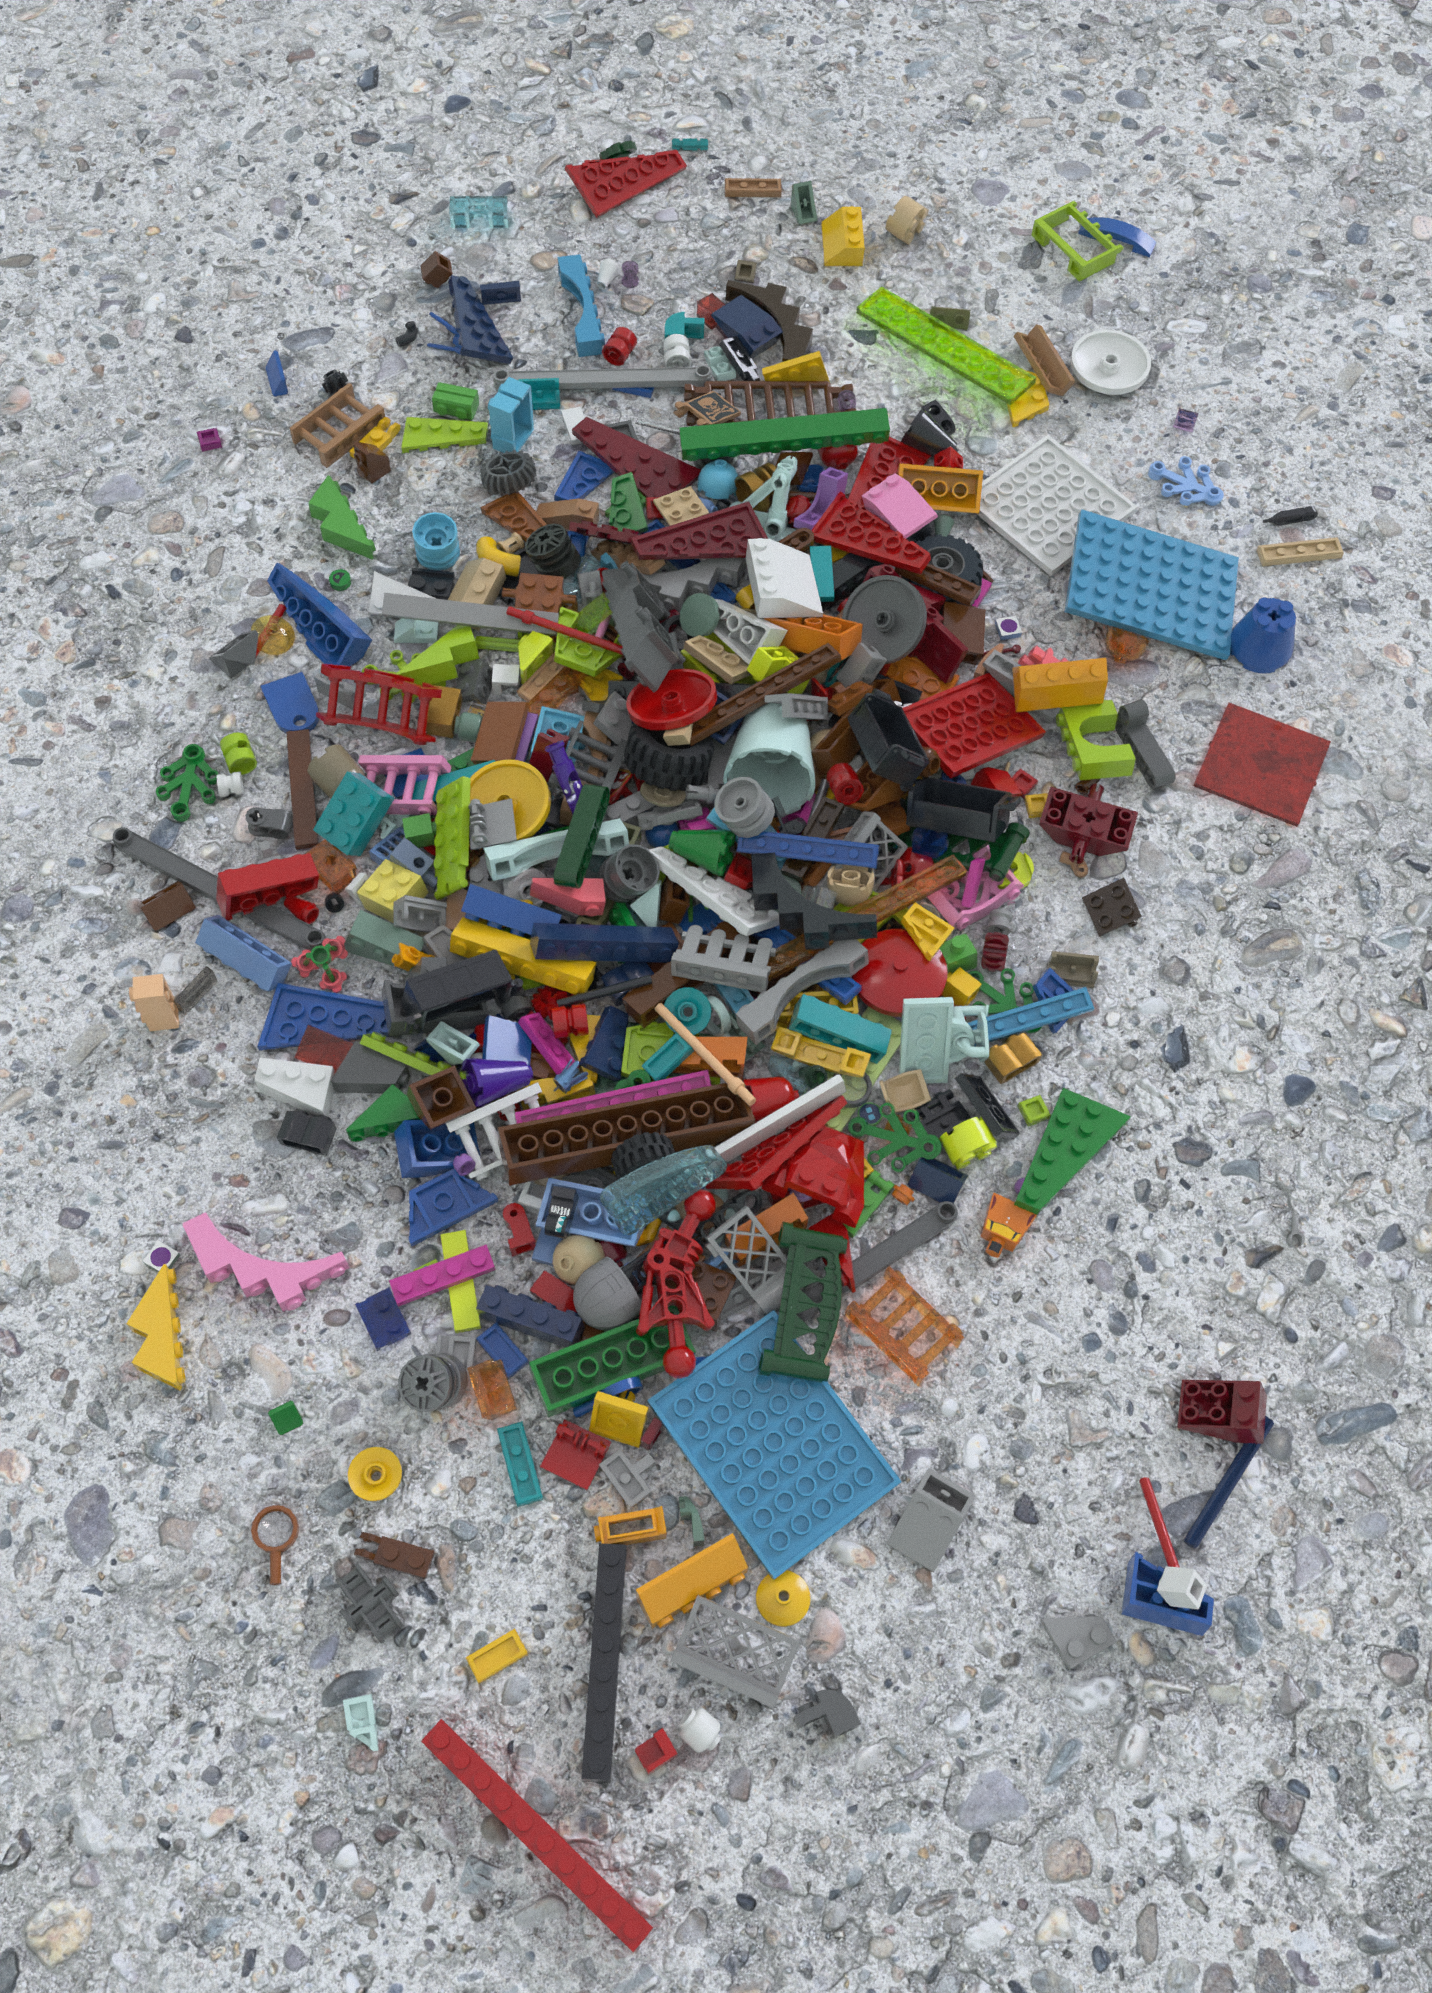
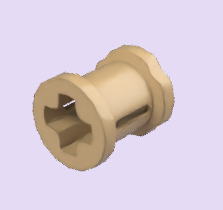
(515, 539)

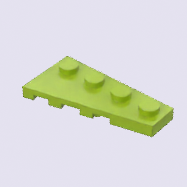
(429, 432)

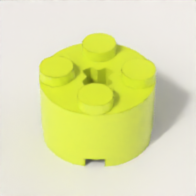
(968, 1141)

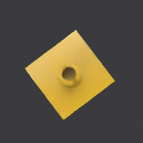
(618, 1418)

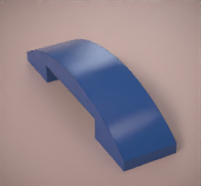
(1123, 232)

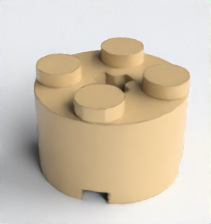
(906, 219)

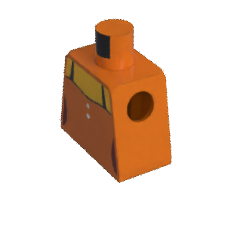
(1005, 1225)

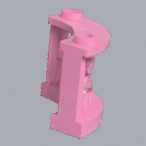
(942, 899)

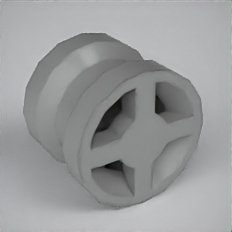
(1000, 921)

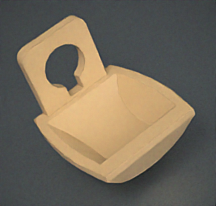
(906, 1090)

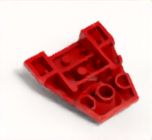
(826, 1170)

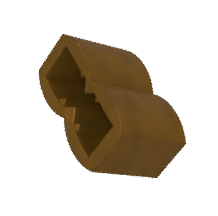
(1013, 1057)

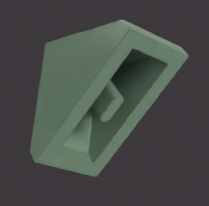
(803, 202)

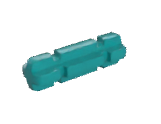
(689, 144)

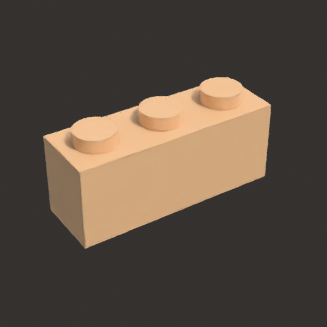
(154, 1002)

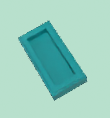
(667, 1058)

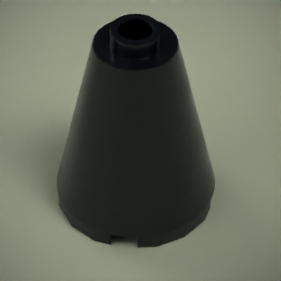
(928, 435)

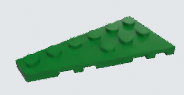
(1069, 1143)

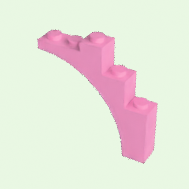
(254, 1274)

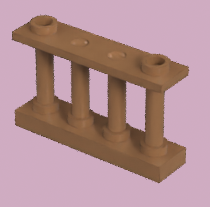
(342, 441)

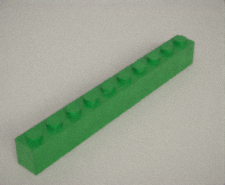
(784, 434)

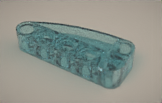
(660, 1186)

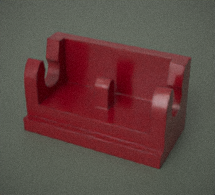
(540, 758)

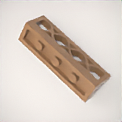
(1045, 360)

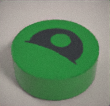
(340, 580)

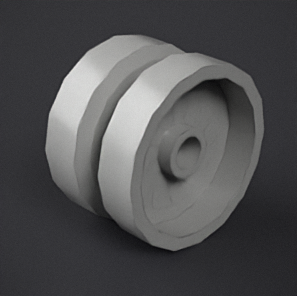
(744, 807)

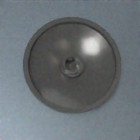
(890, 615)

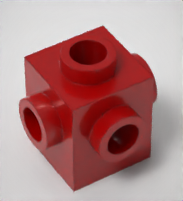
(948, 458)

